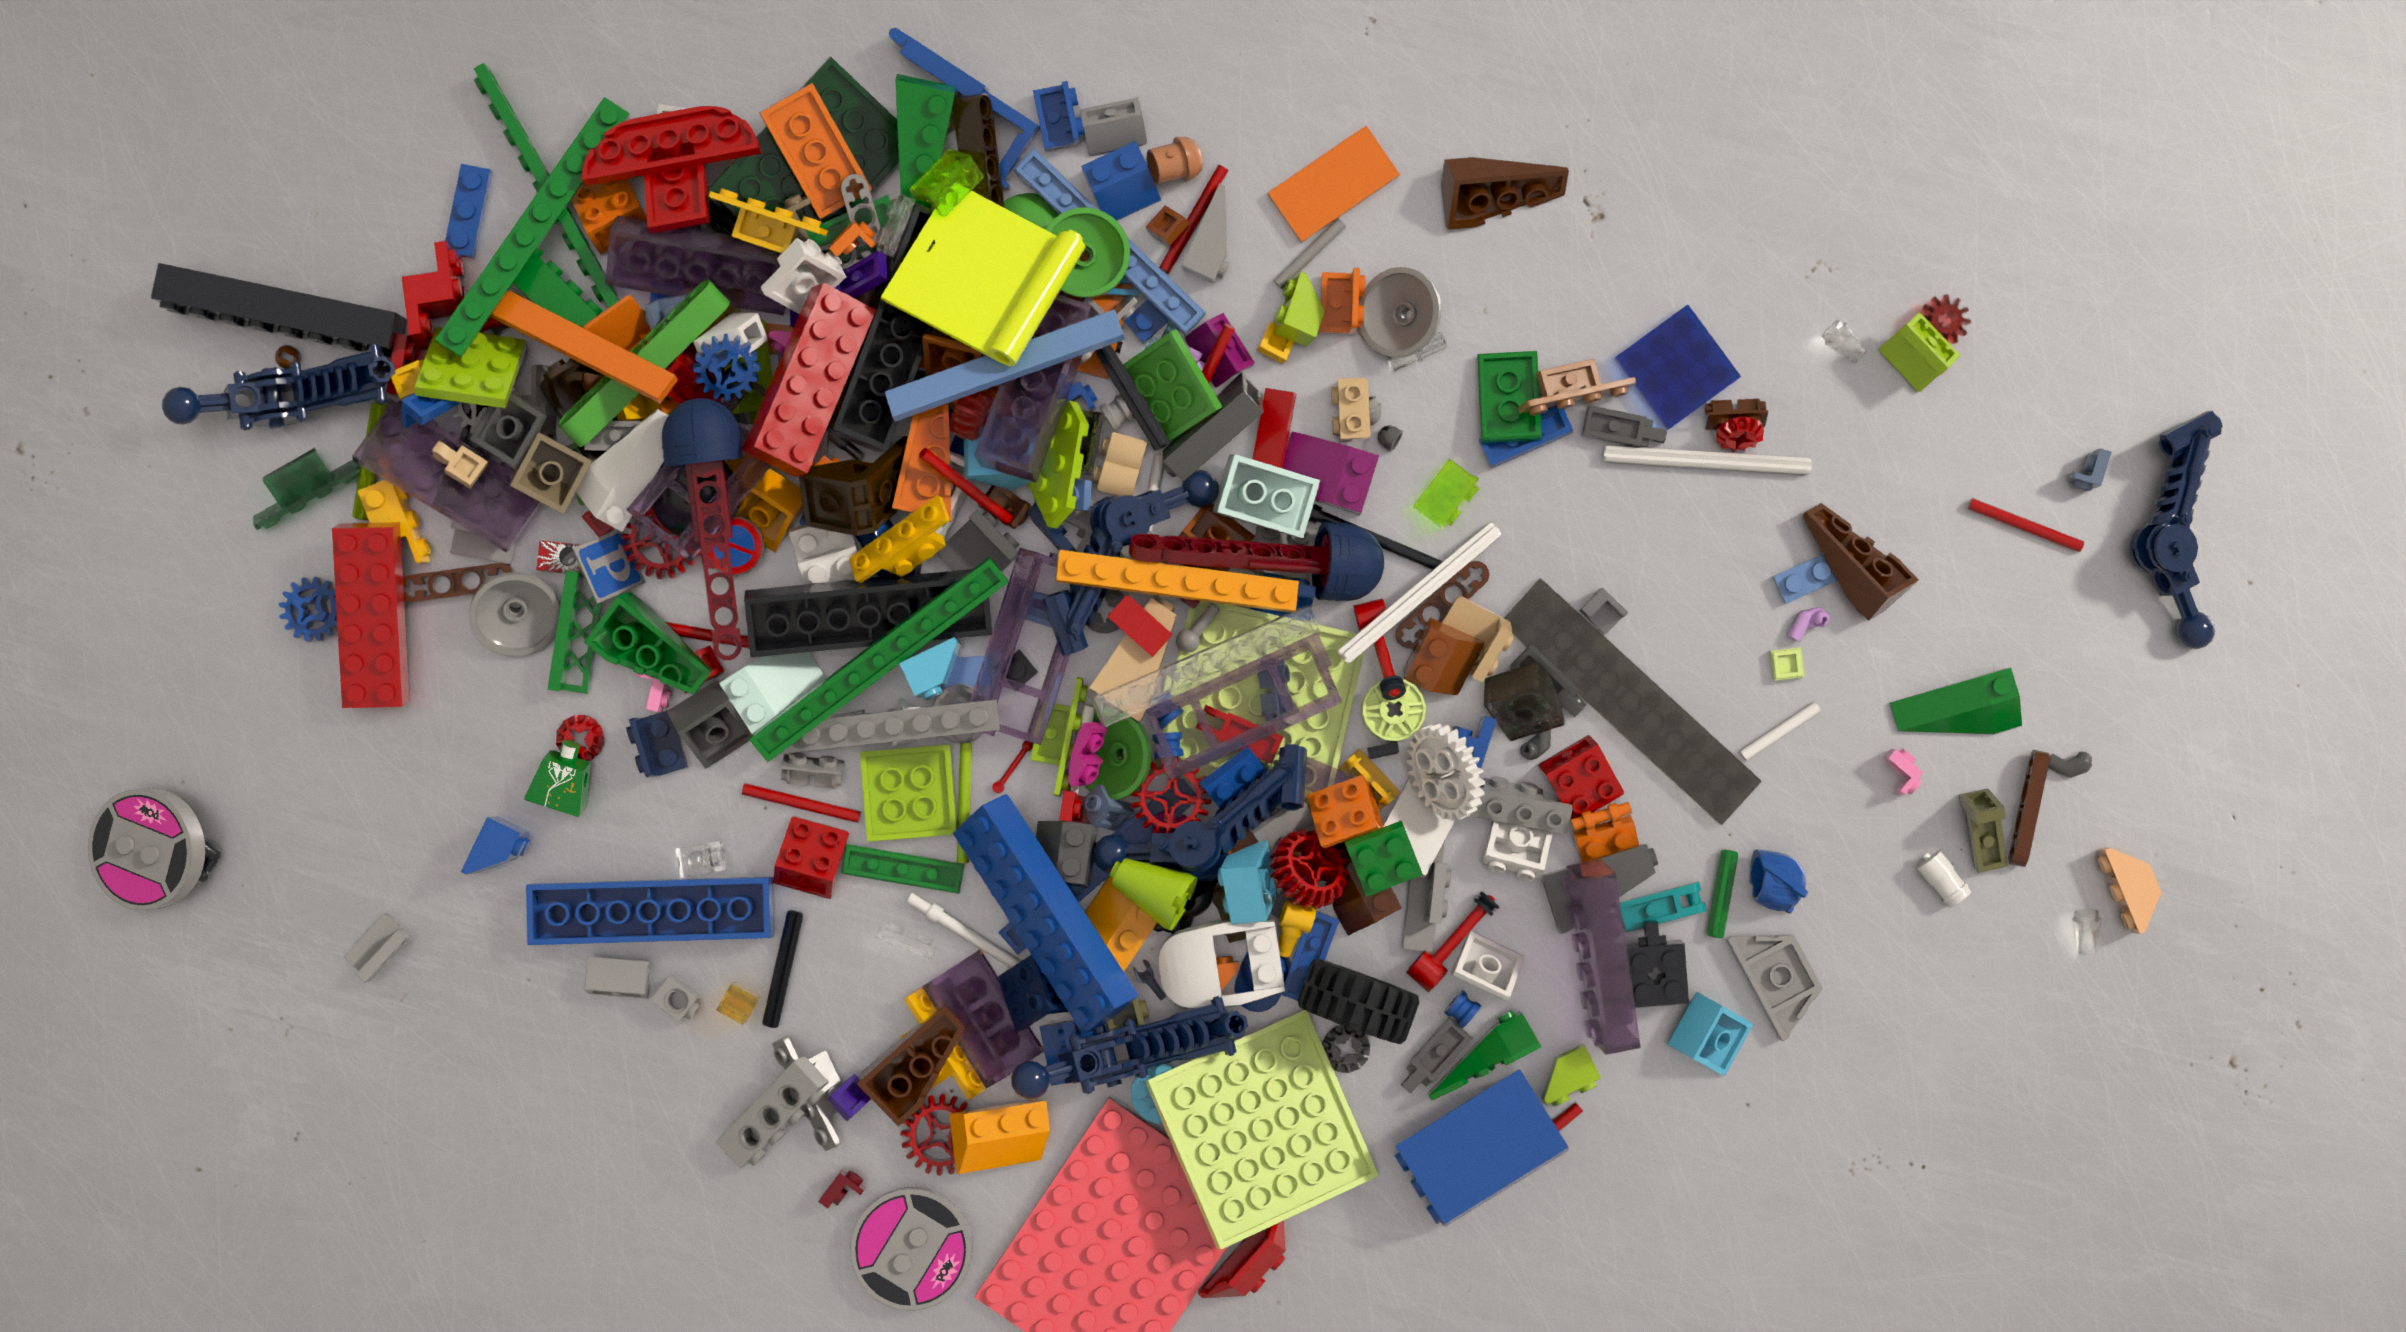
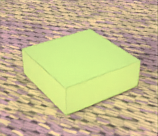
(1787, 664)

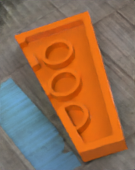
(917, 479)

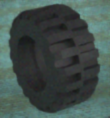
(1358, 1001)

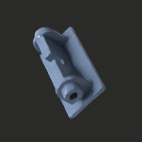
(1271, 703)

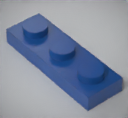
(468, 209)
(1553, 427)
(1309, 948)

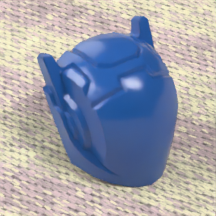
(1777, 880)

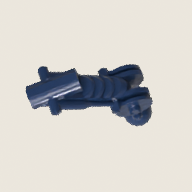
(335, 384)
(1113, 525)
(2167, 543)
(1202, 846)
(1179, 1037)

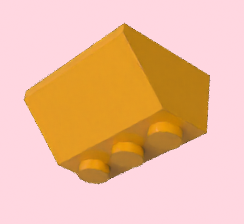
(771, 505)
(1119, 923)
(999, 1135)

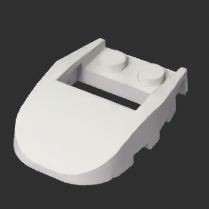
(1191, 969)

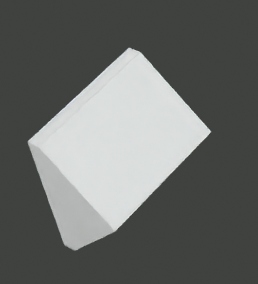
(1488, 965)

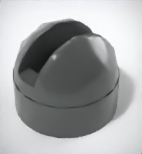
(1389, 437)

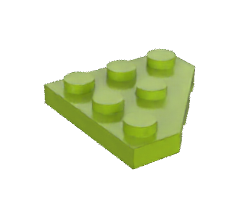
(1061, 467)

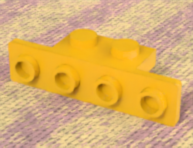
(764, 227)
(387, 504)
(904, 544)
(957, 1063)

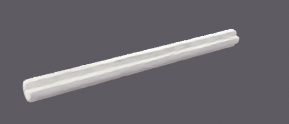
(1705, 459)
(1419, 593)

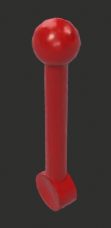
(998, 786)

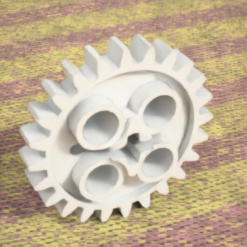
(1442, 751)

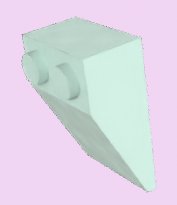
(1266, 496)
(771, 686)

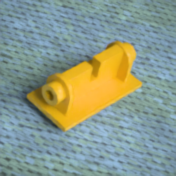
(1382, 787)

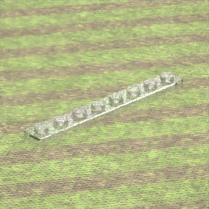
(1203, 666)

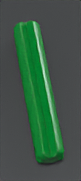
(1722, 893)

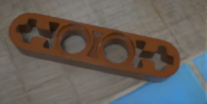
(456, 579)
(1439, 601)
(2029, 808)

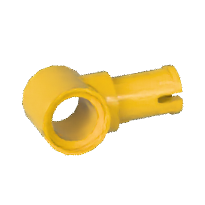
(1293, 922)

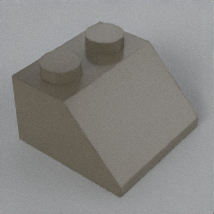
(550, 473)

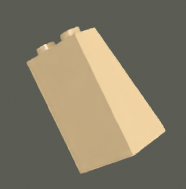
(1132, 661)

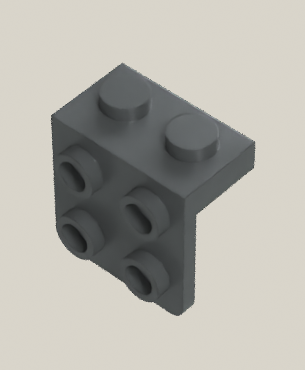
(978, 541)

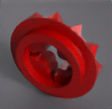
(1731, 433)
(581, 724)

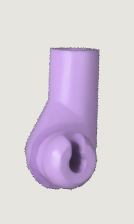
(1808, 619)

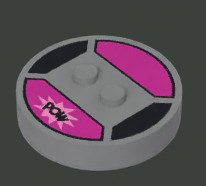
(146, 848)
(911, 1248)

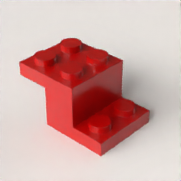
(433, 294)

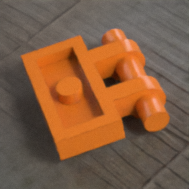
(1606, 837)

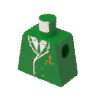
(561, 781)

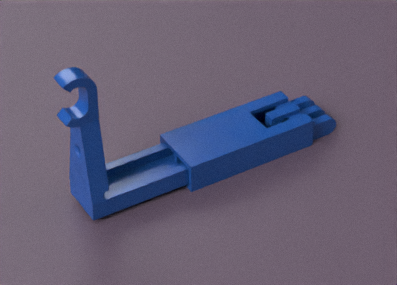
(967, 85)

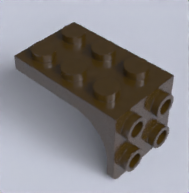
(564, 389)

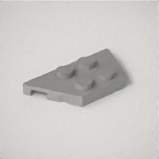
(1778, 976)

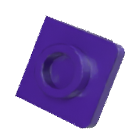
(849, 1098)

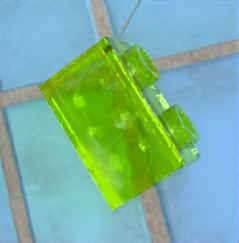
(948, 181)
(1446, 493)

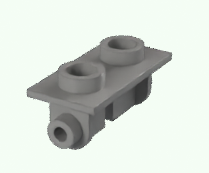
(825, 770)

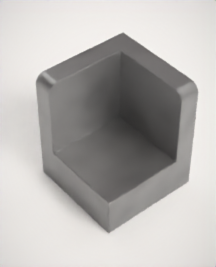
(1603, 611)

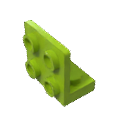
(1919, 352)

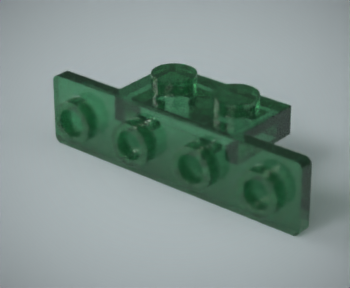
(299, 483)

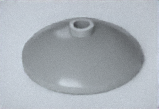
(1385, 309)
(512, 629)

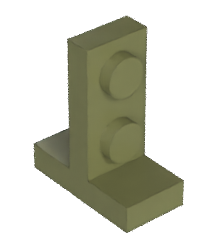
(1985, 829)

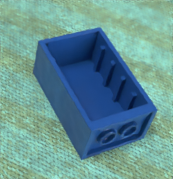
(1481, 1148)

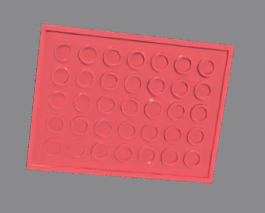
(1109, 1239)

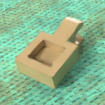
(462, 465)

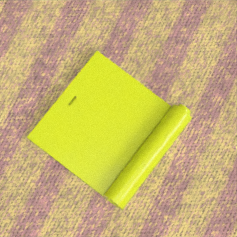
(984, 276)

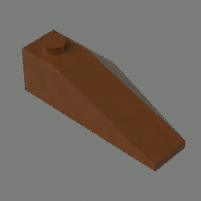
(1490, 187)
(1864, 573)
(1354, 908)
(910, 1067)

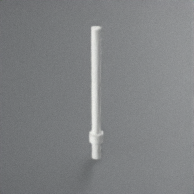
(935, 913)

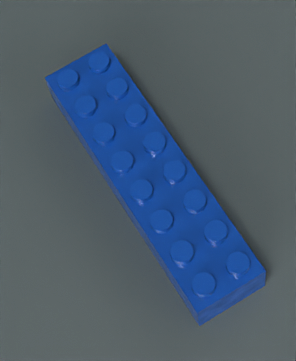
(649, 910)
(1045, 914)

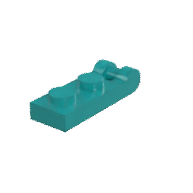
(1661, 906)

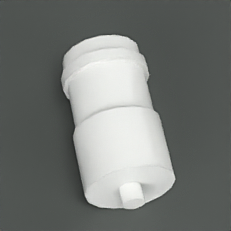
(1942, 876)

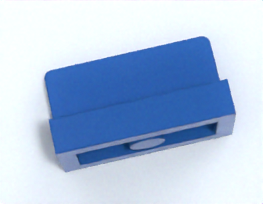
(423, 409)

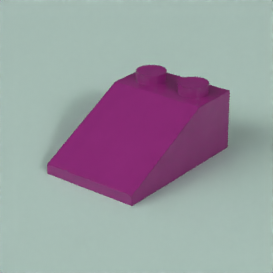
(1342, 470)

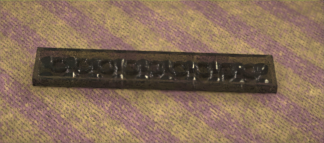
(1633, 703)

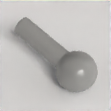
(1188, 639)

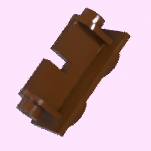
(1722, 410)

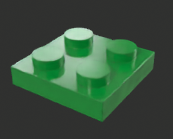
(1383, 858)

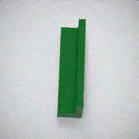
(564, 636)

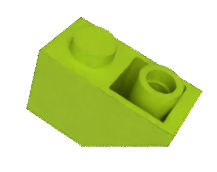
(1301, 312)
(1569, 1073)

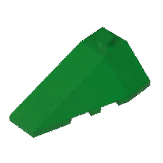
(642, 641)
(1970, 706)
(1501, 1044)

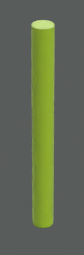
(964, 793)

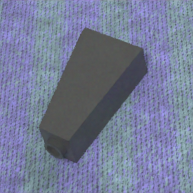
(1189, 451)
(1630, 866)

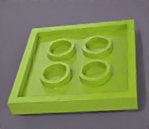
(480, 377)
(908, 792)

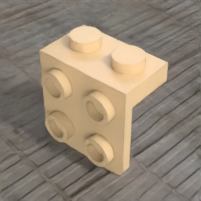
(1485, 626)

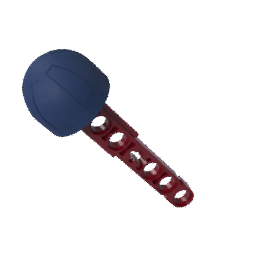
(702, 437)
(1343, 561)

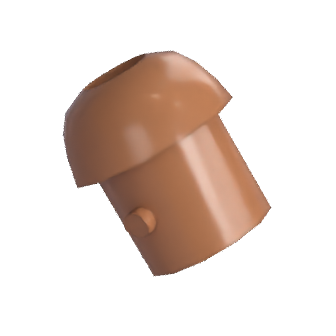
(1175, 161)

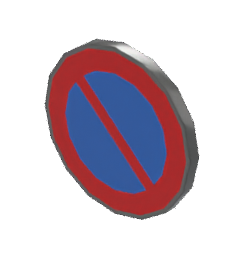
(745, 548)

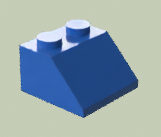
(1121, 182)
(496, 845)

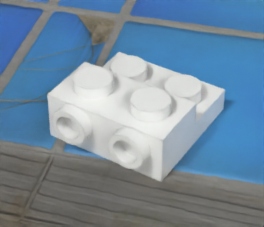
(800, 270)
(823, 554)
(1517, 850)

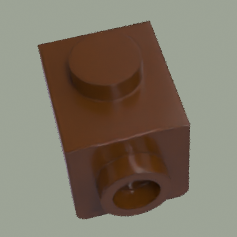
(1011, 503)

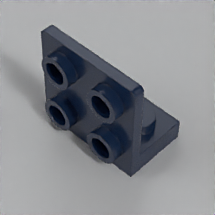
(657, 745)
(1028, 994)

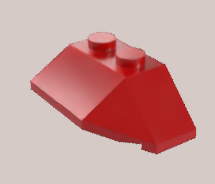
(1247, 1264)

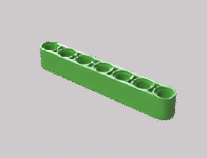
(659, 347)

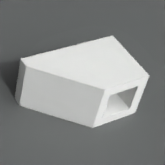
(745, 325)

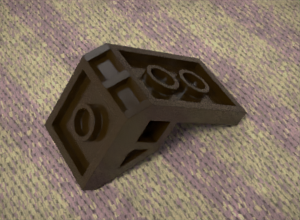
(851, 493)

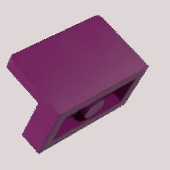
(1235, 357)

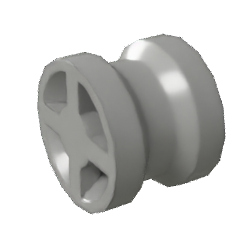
(1117, 412)

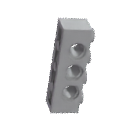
(738, 1141)

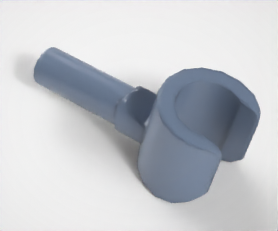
(1147, 977)

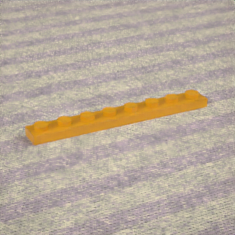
(1176, 581)

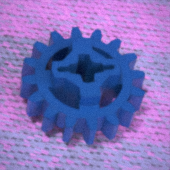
(715, 362)
(305, 619)

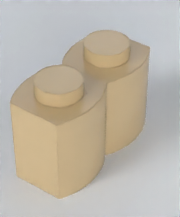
(1121, 464)

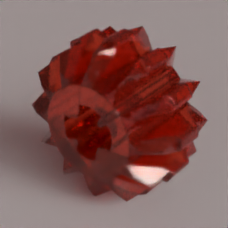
(1952, 311)
(971, 415)

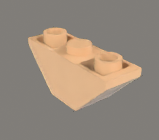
(2131, 885)

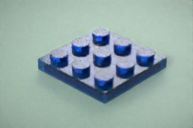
(1677, 367)

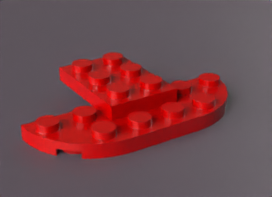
(672, 157)

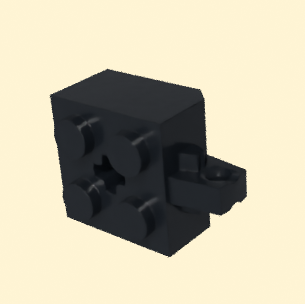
(1669, 958)

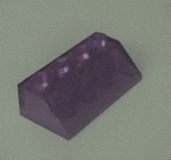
(989, 1038)

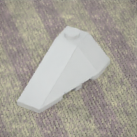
(624, 472)

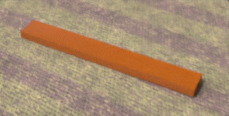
(584, 347)

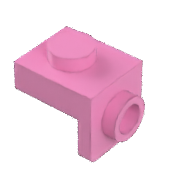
(659, 694)
(1903, 763)

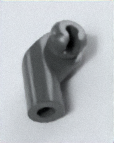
(1536, 746)
(2072, 767)

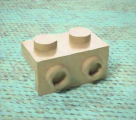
(1353, 409)

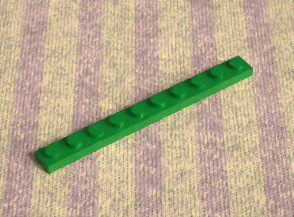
(532, 162)
(527, 233)
(878, 659)

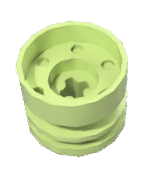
(1393, 728)

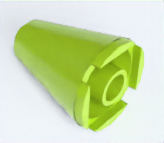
(1154, 889)

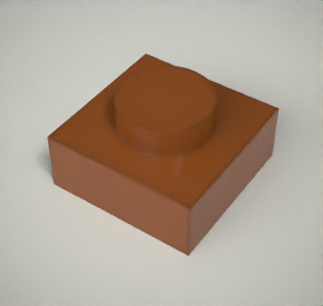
(1167, 225)

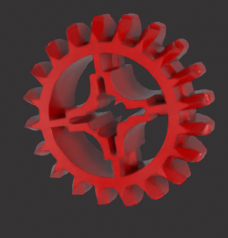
(636, 545)
(1168, 818)
(1300, 875)
(933, 1122)

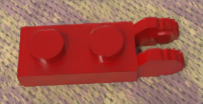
(1235, 725)

